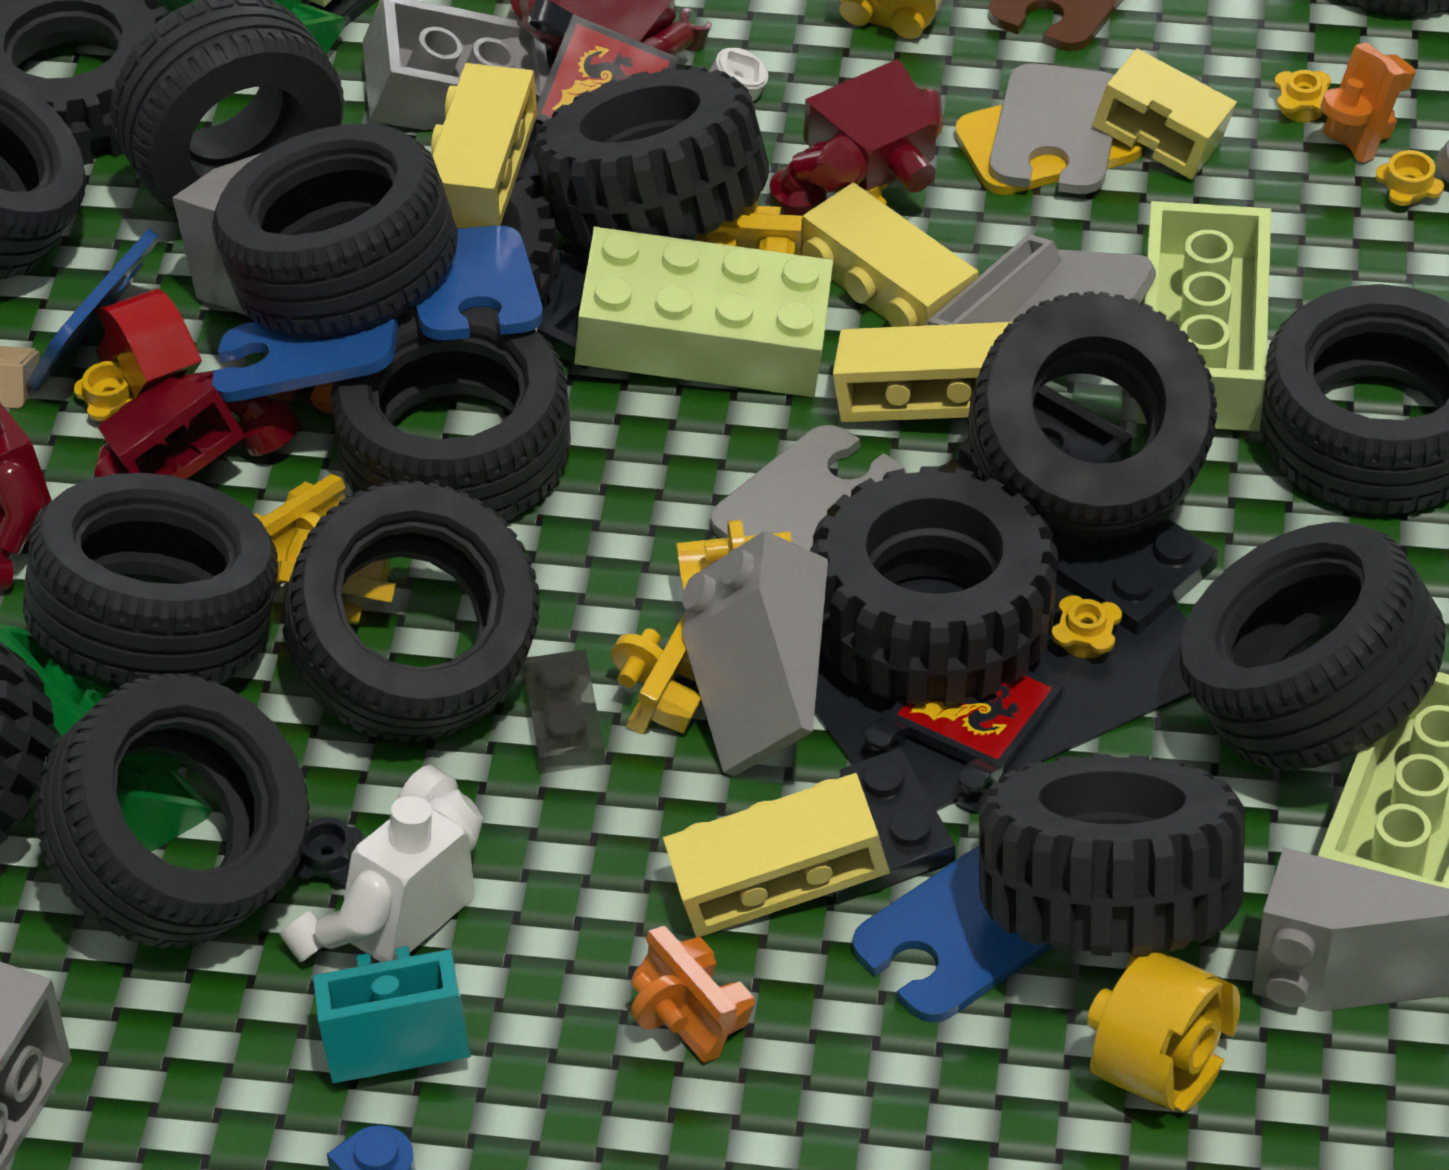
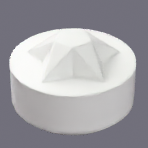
(744, 67)

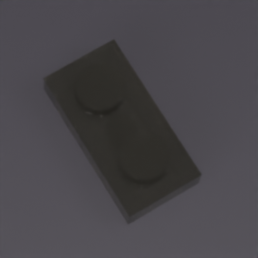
(563, 711)

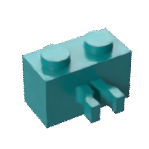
(391, 1015)

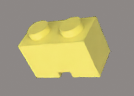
(1164, 112)

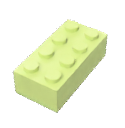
(1216, 288)
(703, 312)
(1398, 798)

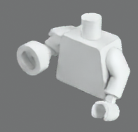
(402, 875)

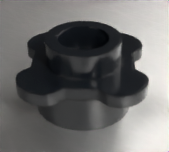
(333, 837)

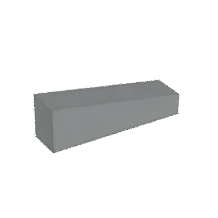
(1003, 285)

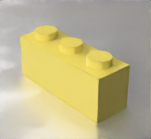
(484, 141)
(883, 257)
(910, 370)
(776, 855)

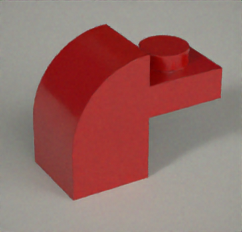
(147, 340)

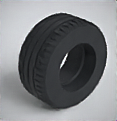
(200, 59)
(1131, 349)

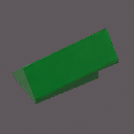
(149, 788)

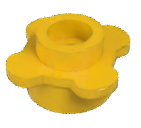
(1302, 94)
(1410, 177)
(103, 389)
(1086, 626)

